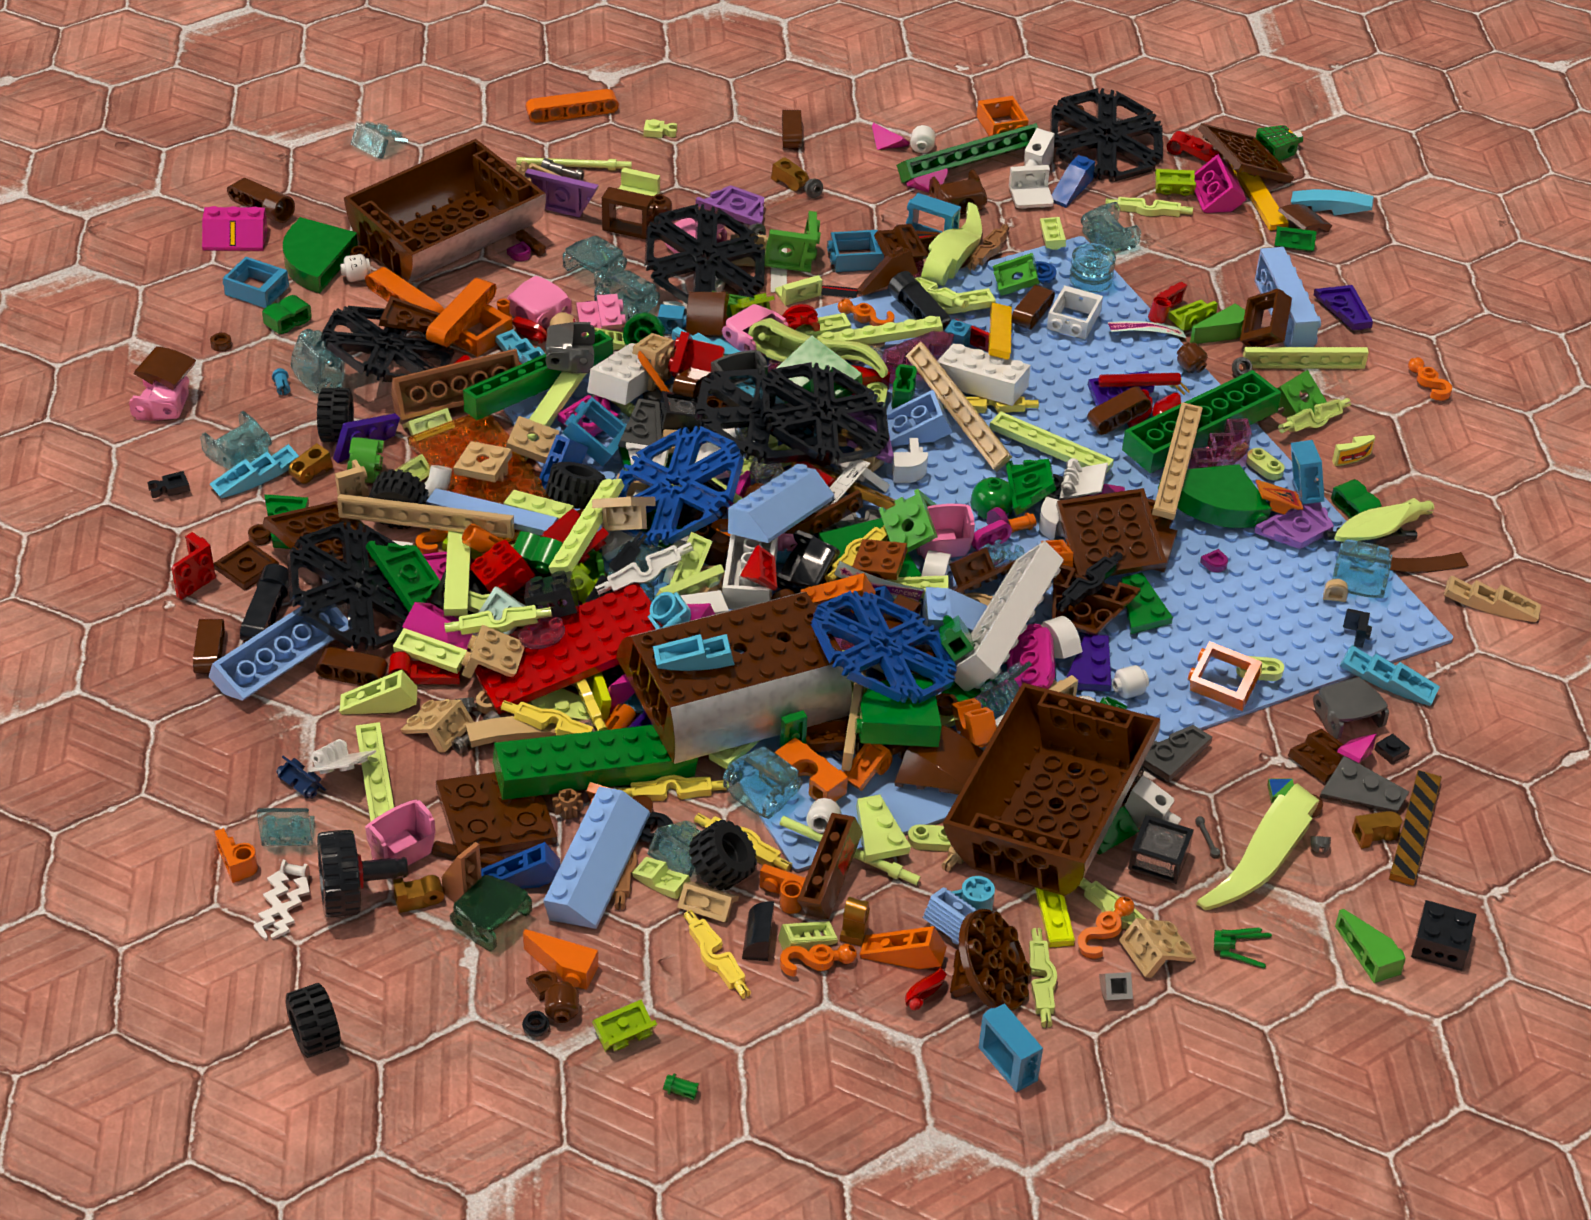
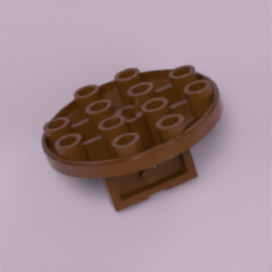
(990, 961)

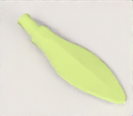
(1382, 520)

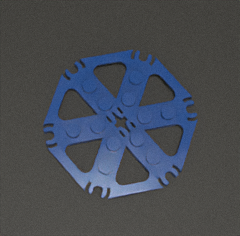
(689, 475)
(885, 646)

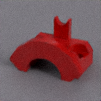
(801, 315)

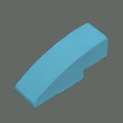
(694, 654)

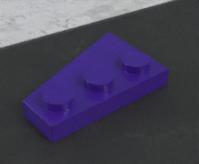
(372, 428)

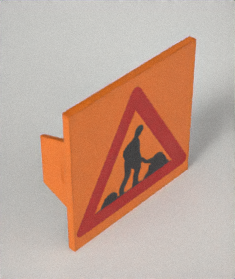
(1280, 498)

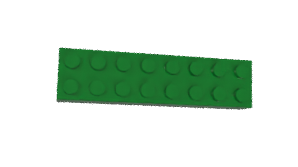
(1240, 398)
(577, 759)

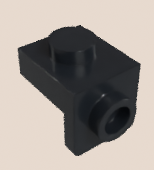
(1358, 621)

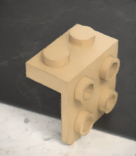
(492, 651)

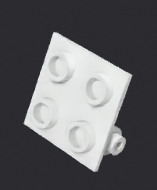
(1082, 480)
(336, 756)

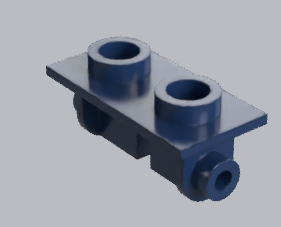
(293, 771)

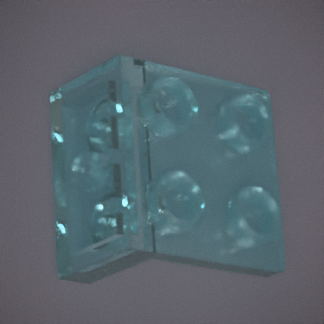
(375, 137)
(1001, 692)
(285, 826)
(672, 846)

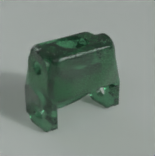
(487, 907)

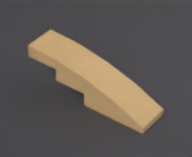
(1499, 602)
(503, 730)

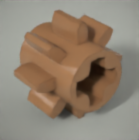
(568, 803)

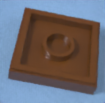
(244, 564)

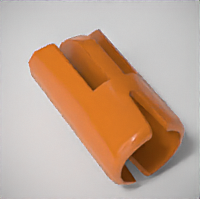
(479, 538)
(621, 717)

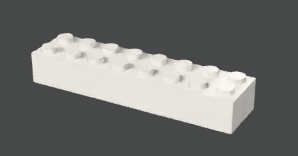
(1007, 615)

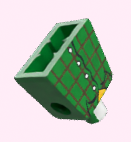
(1279, 141)

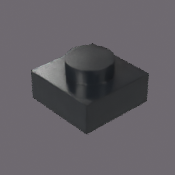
(1392, 748)

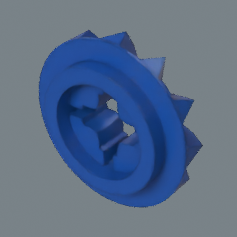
(1047, 271)

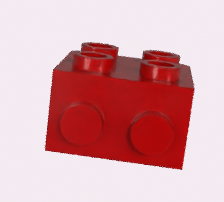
(693, 354)
(562, 528)
(195, 568)
(502, 568)

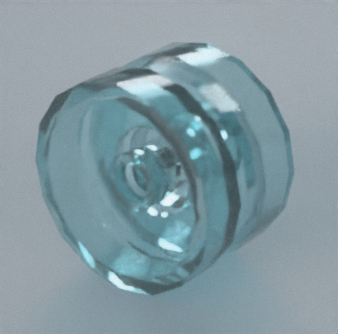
(1092, 267)

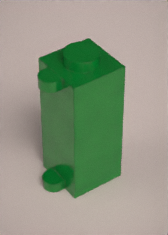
(955, 637)

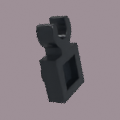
(171, 484)

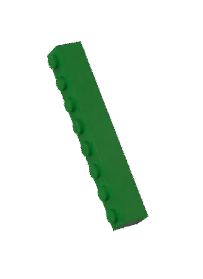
(966, 153)
(522, 382)

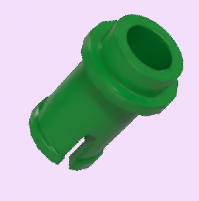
(680, 1086)

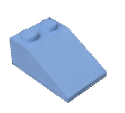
(919, 419)
(946, 601)

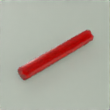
(1142, 379)

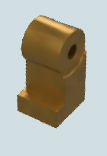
(789, 174)
(310, 464)
(1376, 827)
(417, 893)
(855, 921)

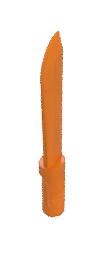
(651, 371)

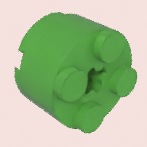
(367, 452)

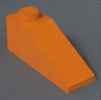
(908, 948)
(563, 958)

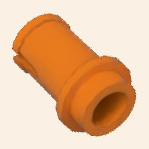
(504, 306)
(1023, 522)

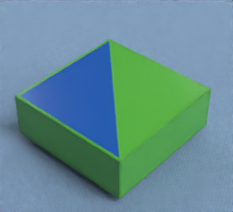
(1278, 787)

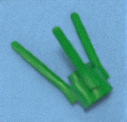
(1226, 940)

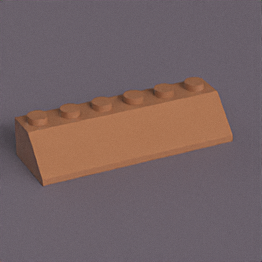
(443, 386)

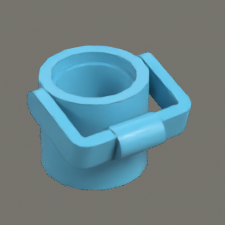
(668, 610)
(977, 892)

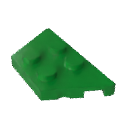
(1030, 482)
(405, 571)

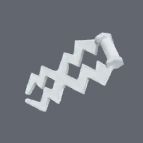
(278, 907)

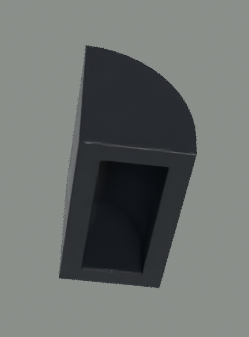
(758, 932)

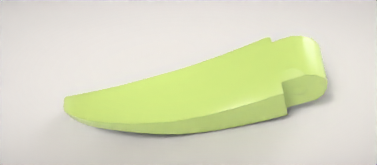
(952, 248)
(780, 341)
(1268, 849)

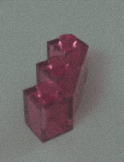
(935, 341)
(1223, 447)

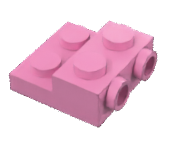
(602, 313)

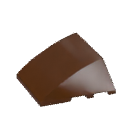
(1094, 610)
(941, 766)

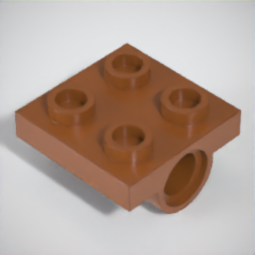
(881, 558)

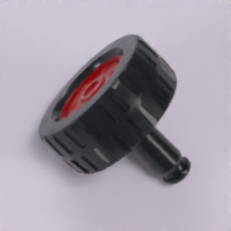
(344, 872)

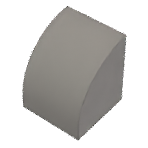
(1116, 986)

